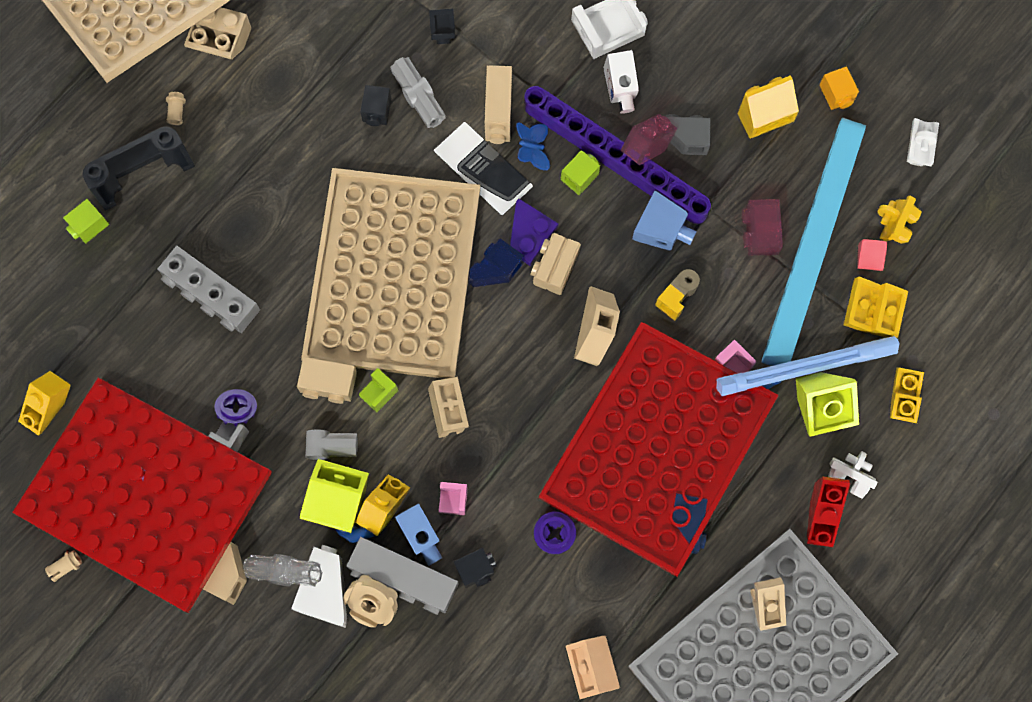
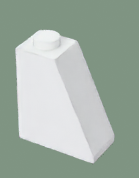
(326, 598)

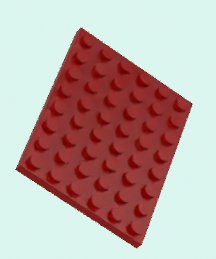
(652, 436)
(149, 530)

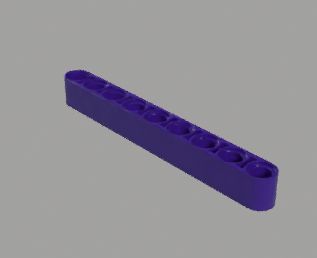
(609, 144)

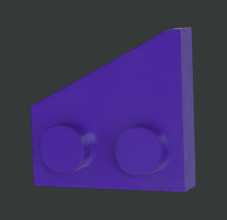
(530, 231)

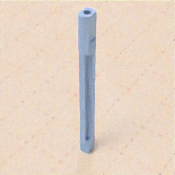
(809, 365)

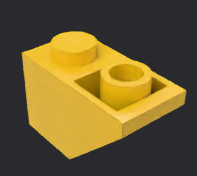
(43, 401)
(382, 504)

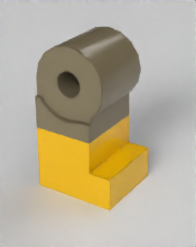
(680, 288)

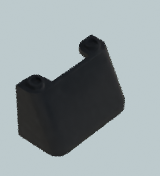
(105, 171)

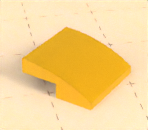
(875, 308)

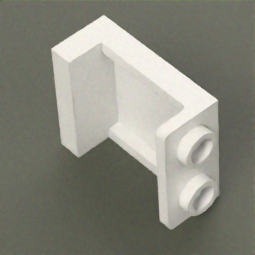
(609, 25)

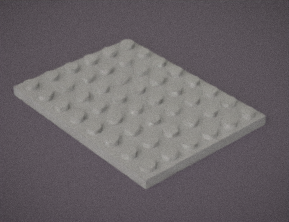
(725, 657)

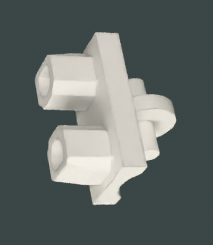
(922, 143)
(862, 482)

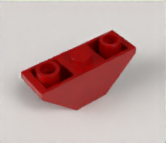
(826, 510)

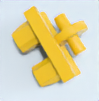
(895, 217)

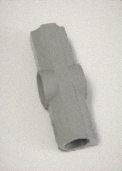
(418, 92)

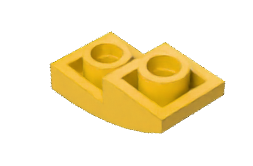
(906, 395)

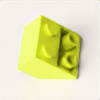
(334, 495)

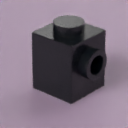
(476, 568)

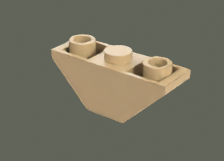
(597, 326)

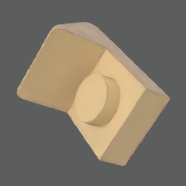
(769, 603)

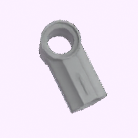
(323, 444)

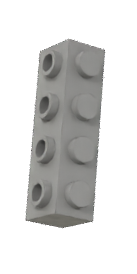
(208, 289)
(403, 575)

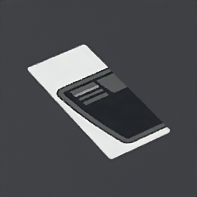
(482, 165)

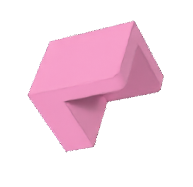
(736, 358)
(453, 498)

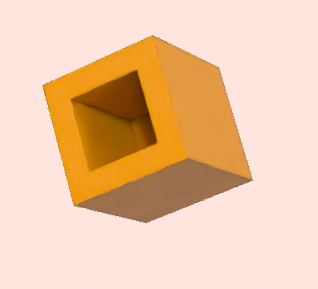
(839, 88)

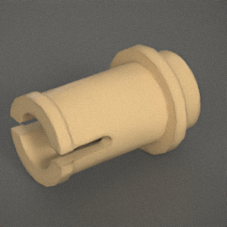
(175, 108)
(64, 565)

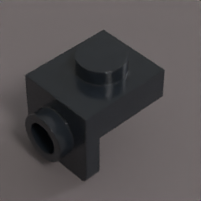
(442, 25)

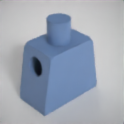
(663, 224)
(411, 523)

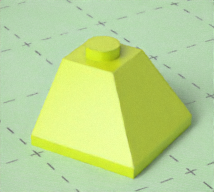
(827, 402)

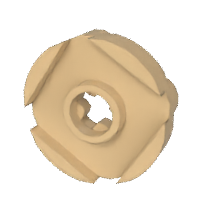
(366, 590)

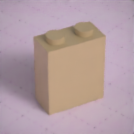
(498, 104)

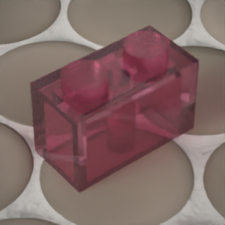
(649, 139)
(763, 227)

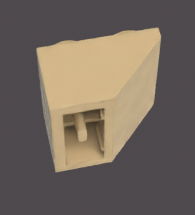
(220, 33)

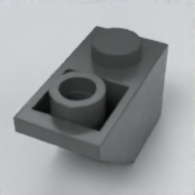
(692, 134)

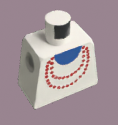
(620, 72)

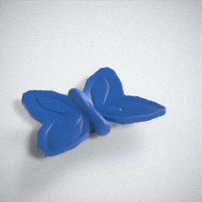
(530, 148)

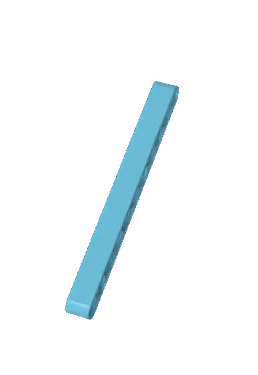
(813, 243)

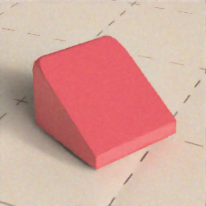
(871, 254)

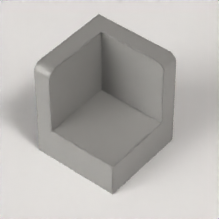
(230, 435)

